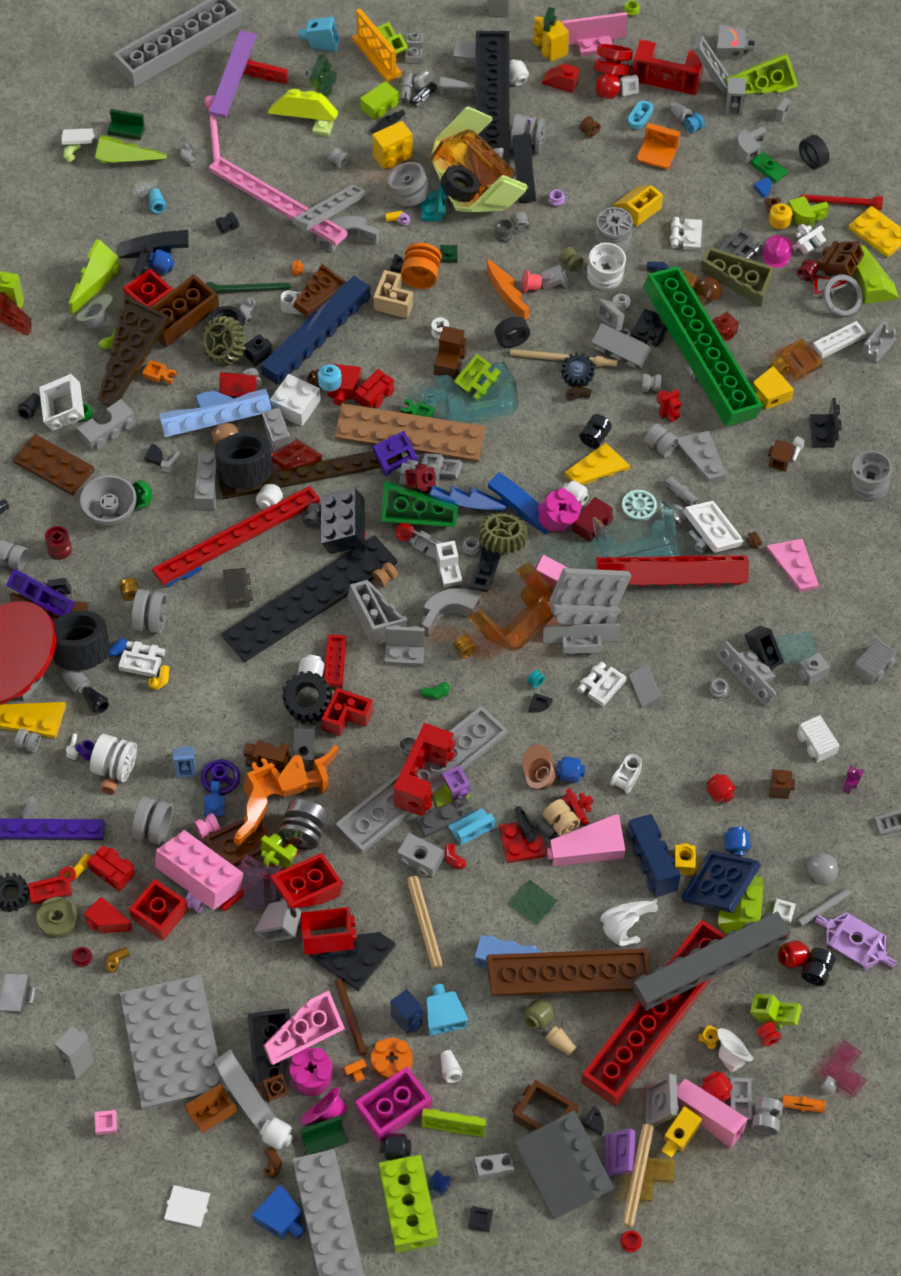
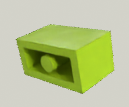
(379, 100)

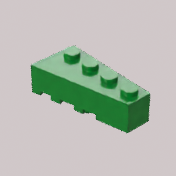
(415, 507)

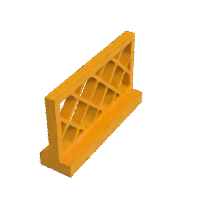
(375, 47)

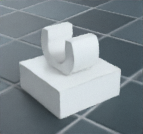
(629, 85)

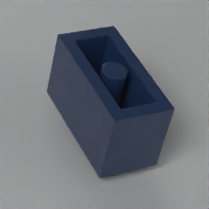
(407, 1012)

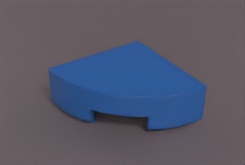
(763, 187)

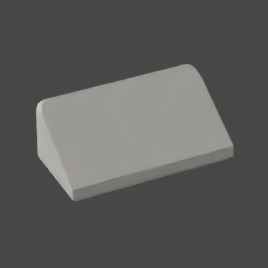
(645, 686)

